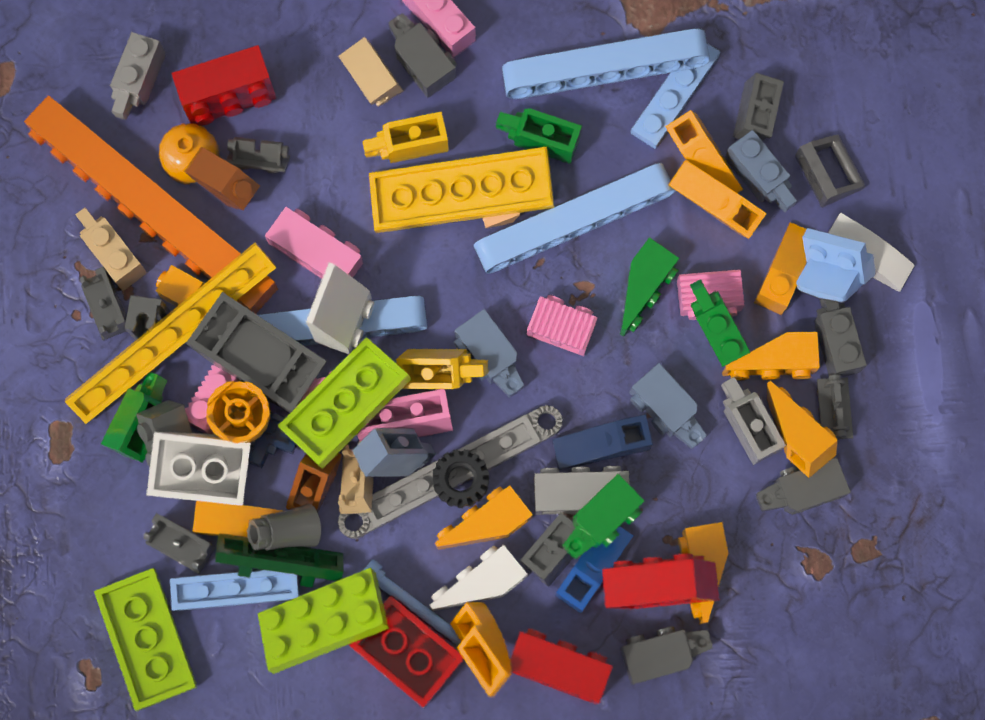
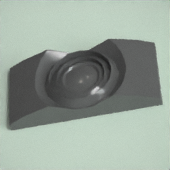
(256, 352)

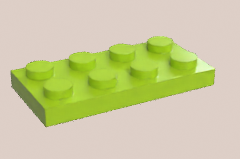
(344, 402)
(322, 621)
(145, 639)

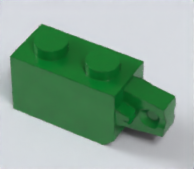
(538, 130)
(718, 324)
(123, 433)
(602, 516)

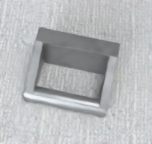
(817, 175)

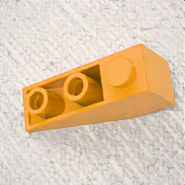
(700, 149)
(717, 199)
(786, 355)
(806, 441)
(493, 521)
(711, 543)

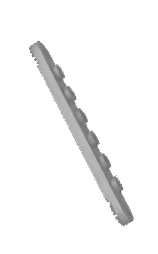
(418, 487)

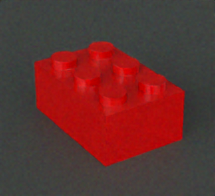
(224, 86)
(660, 582)
(410, 654)
(560, 666)

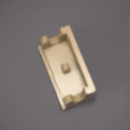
(370, 72)
(355, 487)

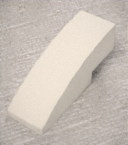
(890, 265)

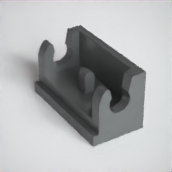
(758, 106)
(104, 303)
(144, 314)
(178, 543)
(547, 555)

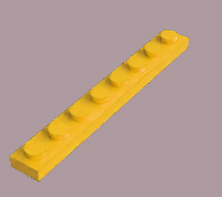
(167, 334)

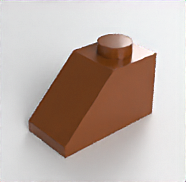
(222, 179)
(312, 482)

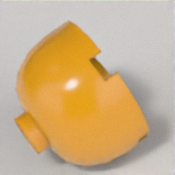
(180, 147)
(238, 412)

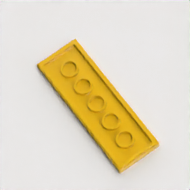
(461, 190)

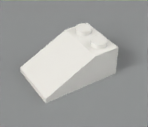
(339, 310)
(198, 468)

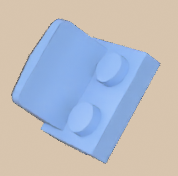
(834, 266)

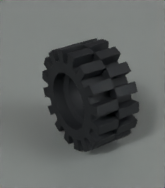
(460, 459)

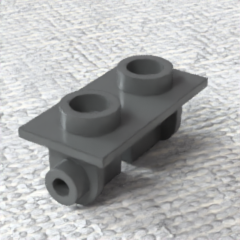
(271, 157)
(835, 406)

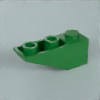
(646, 275)

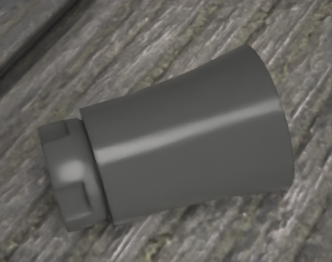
(286, 529)

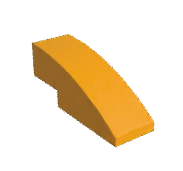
(225, 518)
(482, 646)

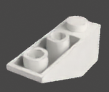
(487, 581)

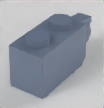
(761, 171)
(487, 342)
(668, 406)
(392, 452)

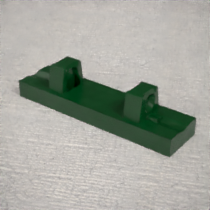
(302, 561)

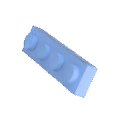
(670, 101)
(232, 590)

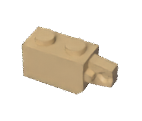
(110, 250)

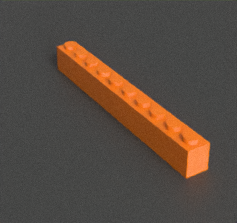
(138, 196)

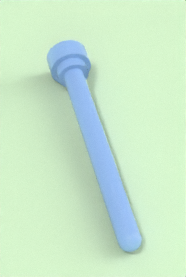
(413, 604)

